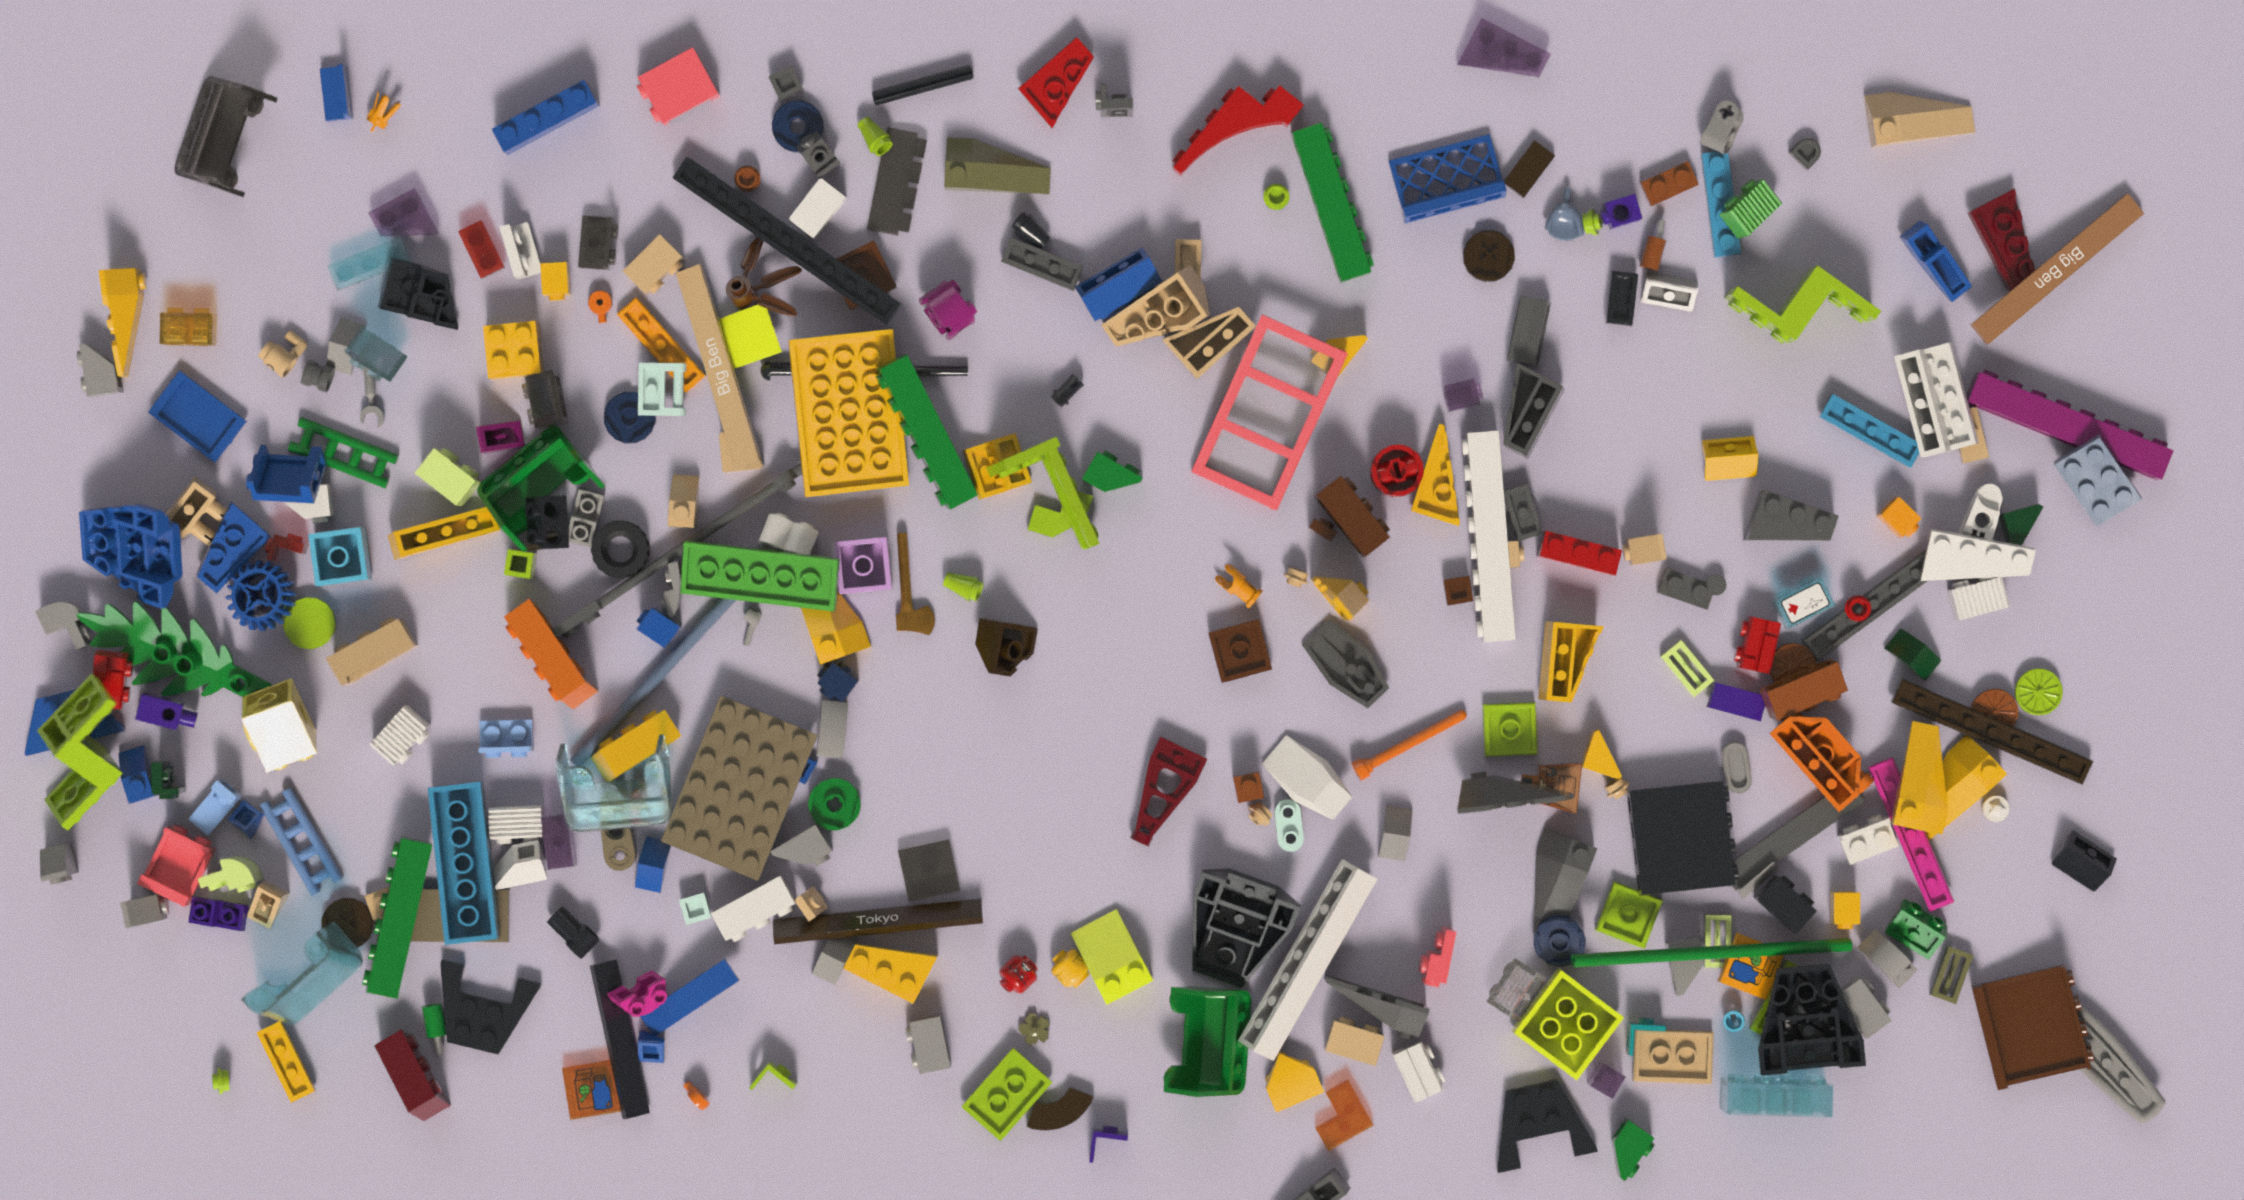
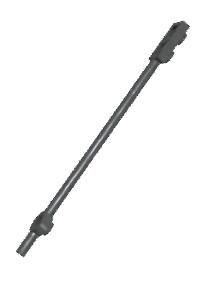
(591, 611)

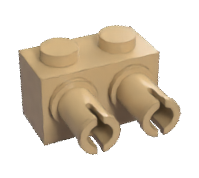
(190, 505)

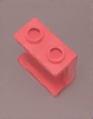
(677, 86)
(177, 865)

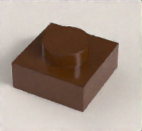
(1323, 528)
(1458, 590)

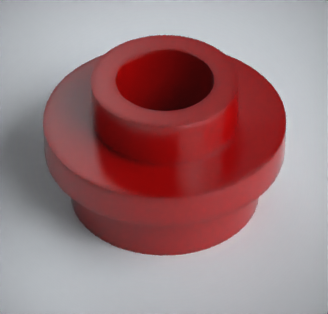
(1865, 604)

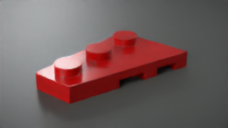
(1055, 81)

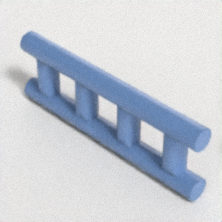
(296, 857)

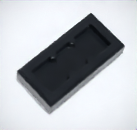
(1621, 298)

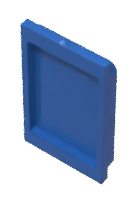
(197, 416)

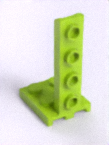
(1063, 484)

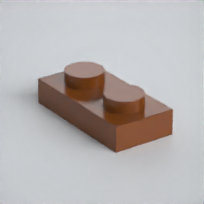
(1669, 183)

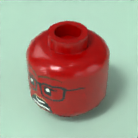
(1018, 974)

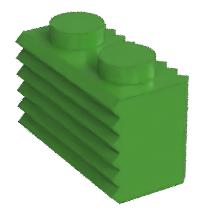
(1750, 208)

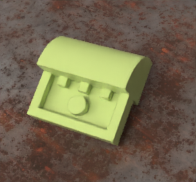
(236, 873)

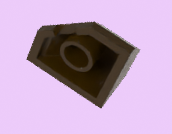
(1004, 645)

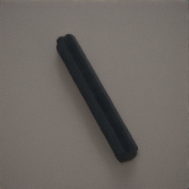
(922, 85)

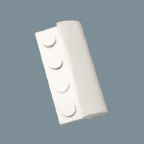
(1936, 400)

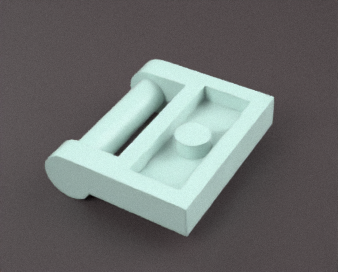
(653, 386)

